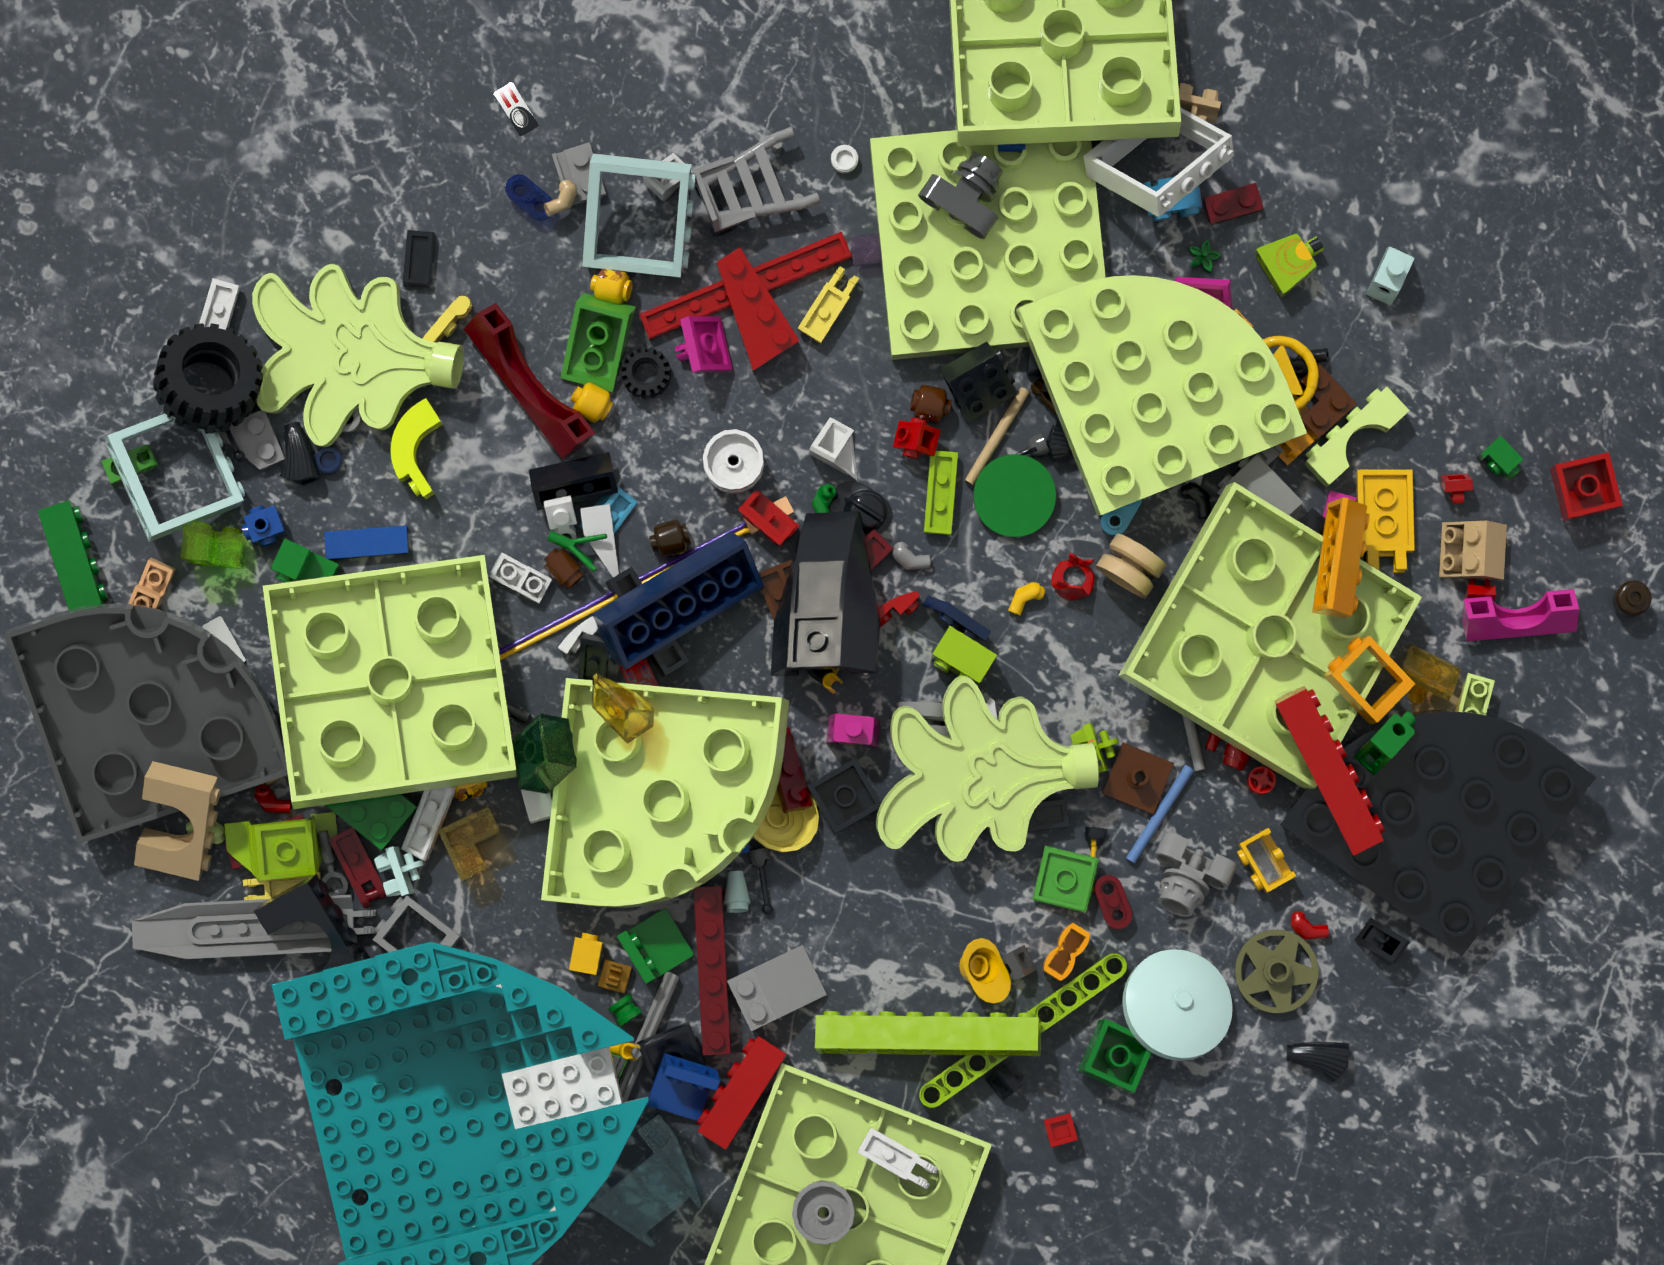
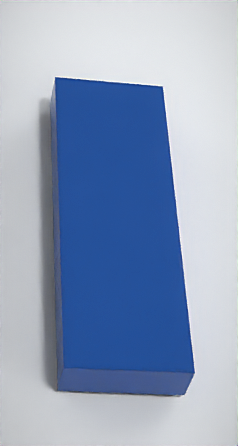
(366, 542)

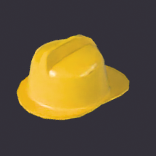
(985, 971)

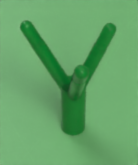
(568, 543)

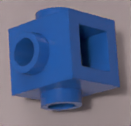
(273, 529)

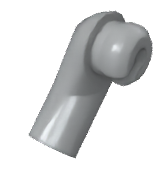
(908, 559)

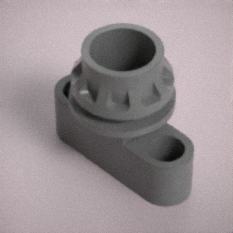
(975, 181)

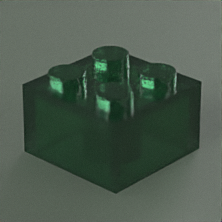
(544, 753)

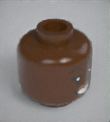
(930, 403)

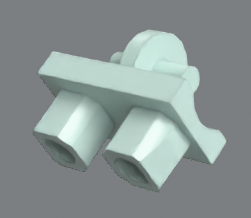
(394, 860)

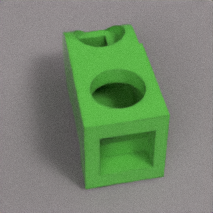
(141, 459)

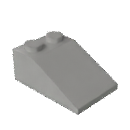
(776, 988)

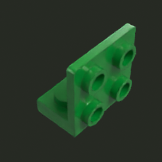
(655, 946)

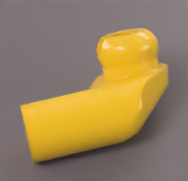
(1023, 594)

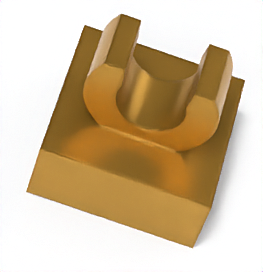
(614, 976)

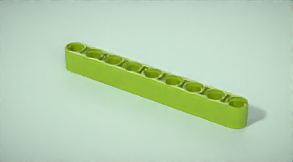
(1059, 1011)

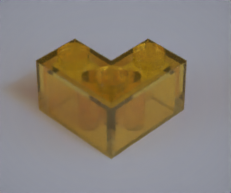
(463, 839)

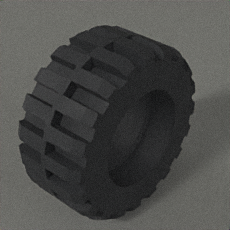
(214, 347)

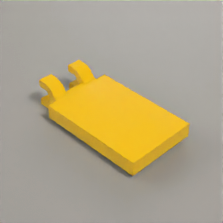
(1391, 514)

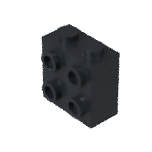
(978, 381)

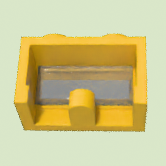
(1265, 861)

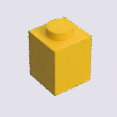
(586, 954)

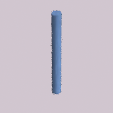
(1160, 814)

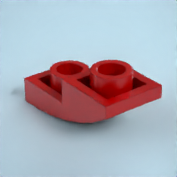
(902, 604)

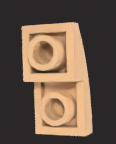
(152, 584)

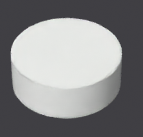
(844, 159)

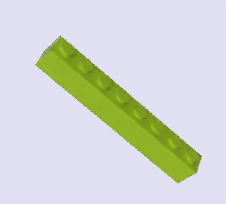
(928, 1034)

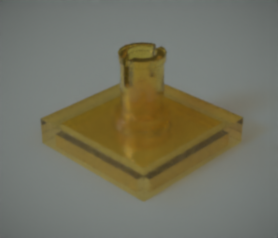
(1429, 674)

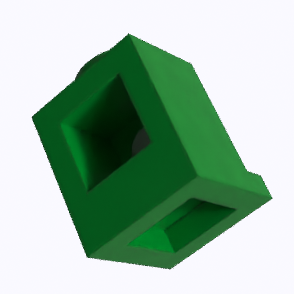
(1501, 458)

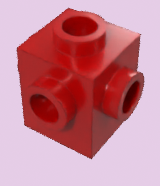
(916, 438)

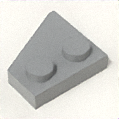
(257, 440)

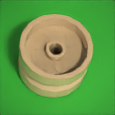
(1133, 564)

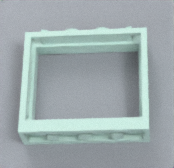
(641, 167)
(138, 497)

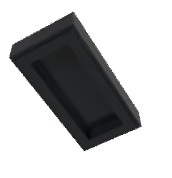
(419, 258)

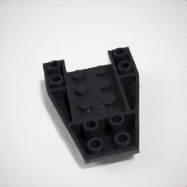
(828, 601)

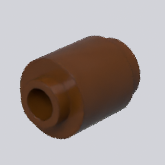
(563, 568)

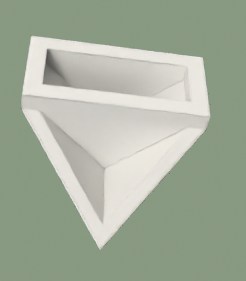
(836, 447)

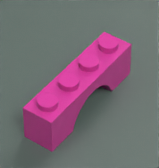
(1552, 614)

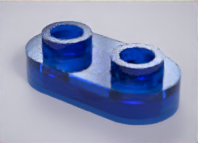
(529, 198)

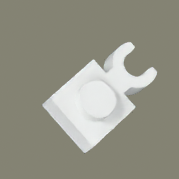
(561, 515)

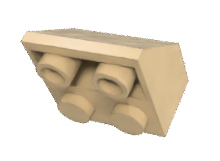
(1473, 550)

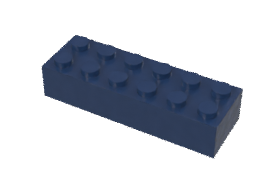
(678, 600)

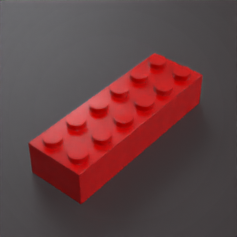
(1329, 771)

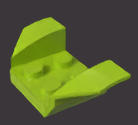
(281, 847)

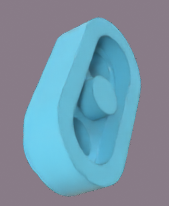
(1125, 516)

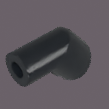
(1300, 366)

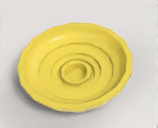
(787, 830)

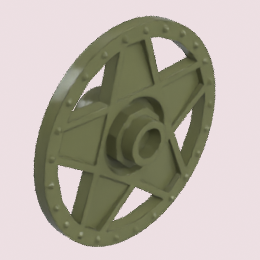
(1276, 971)

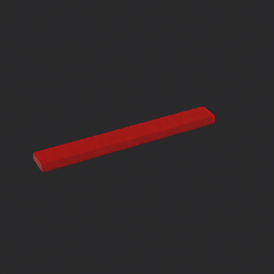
(773, 274)

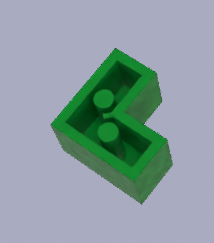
(300, 563)

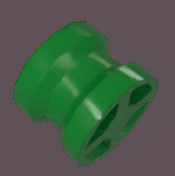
(624, 1010)

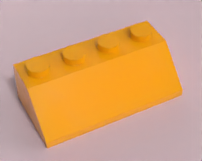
(1340, 558)

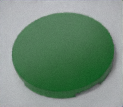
(1014, 495)

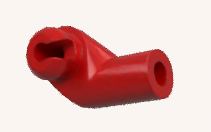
(269, 802)

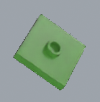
(1066, 879)

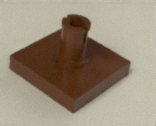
(1137, 778)

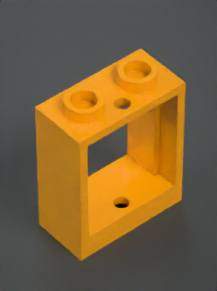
(1387, 701)

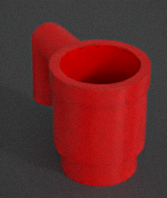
(1233, 756)

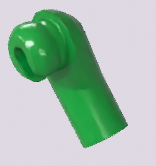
(823, 498)

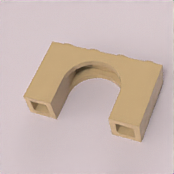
(195, 797)

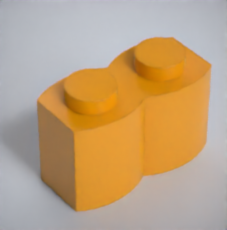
(1069, 945)

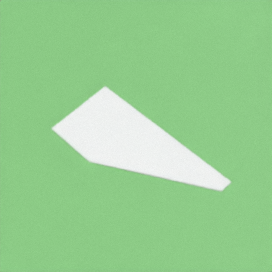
(598, 521)

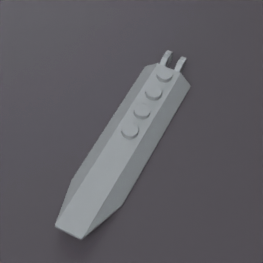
(233, 931)

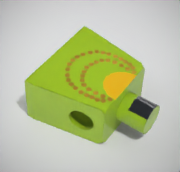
(1288, 261)

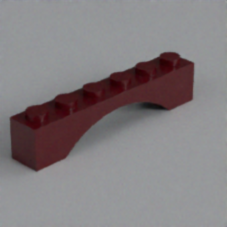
(497, 342)
(712, 970)

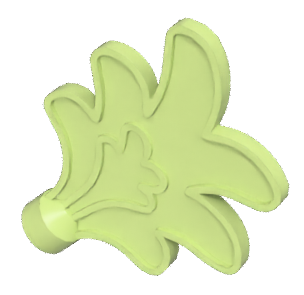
(347, 351)
(980, 776)

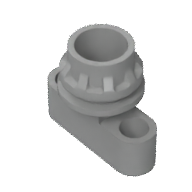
(1190, 874)

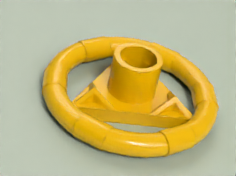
(1287, 368)

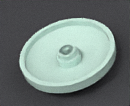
(1177, 1005)

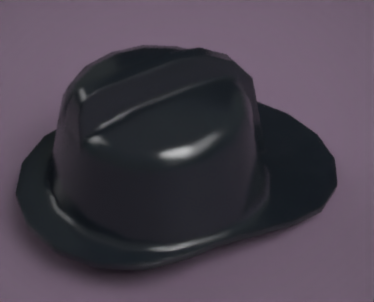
(873, 507)

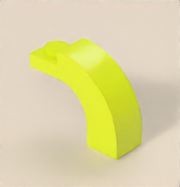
(408, 434)

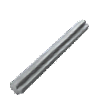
(648, 1029)

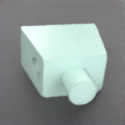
(1390, 275)

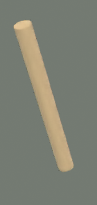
(997, 435)

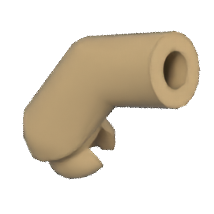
(565, 200)

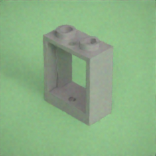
(398, 910)

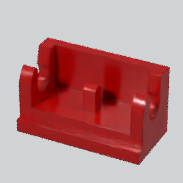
(768, 518)

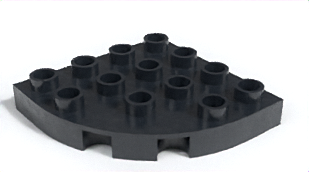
(1460, 817)

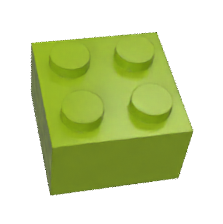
(962, 656)

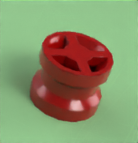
(1265, 781)

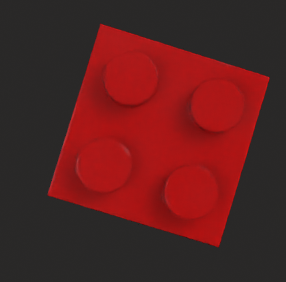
(1586, 487)

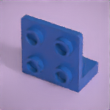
(682, 1087)

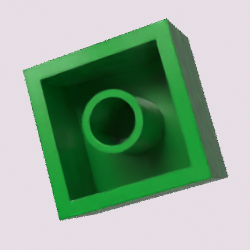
(1114, 1057)

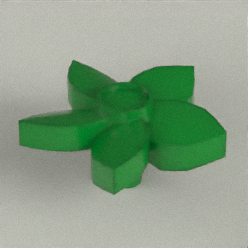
(1203, 256)

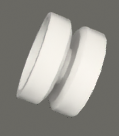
(740, 476)

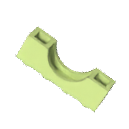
(1381, 413)

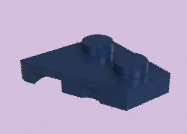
(952, 615)

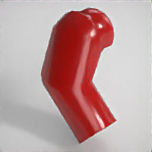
(1306, 929)

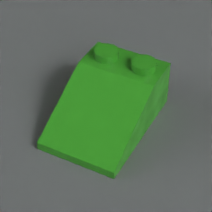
(597, 341)

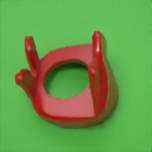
(1069, 591)

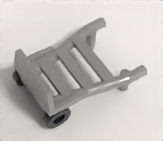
(726, 221)

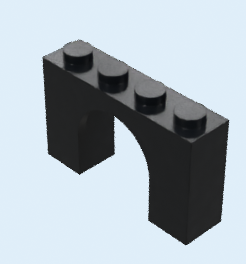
(312, 903)

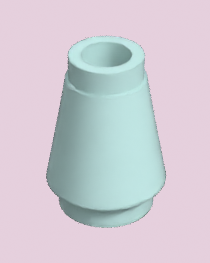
(736, 893)

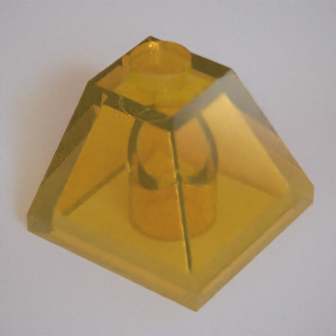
(621, 708)

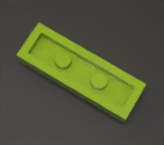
(941, 493)

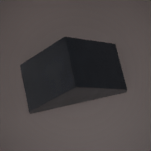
(1382, 941)

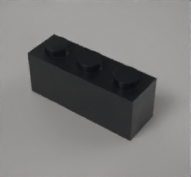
(580, 478)

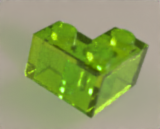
(213, 548)

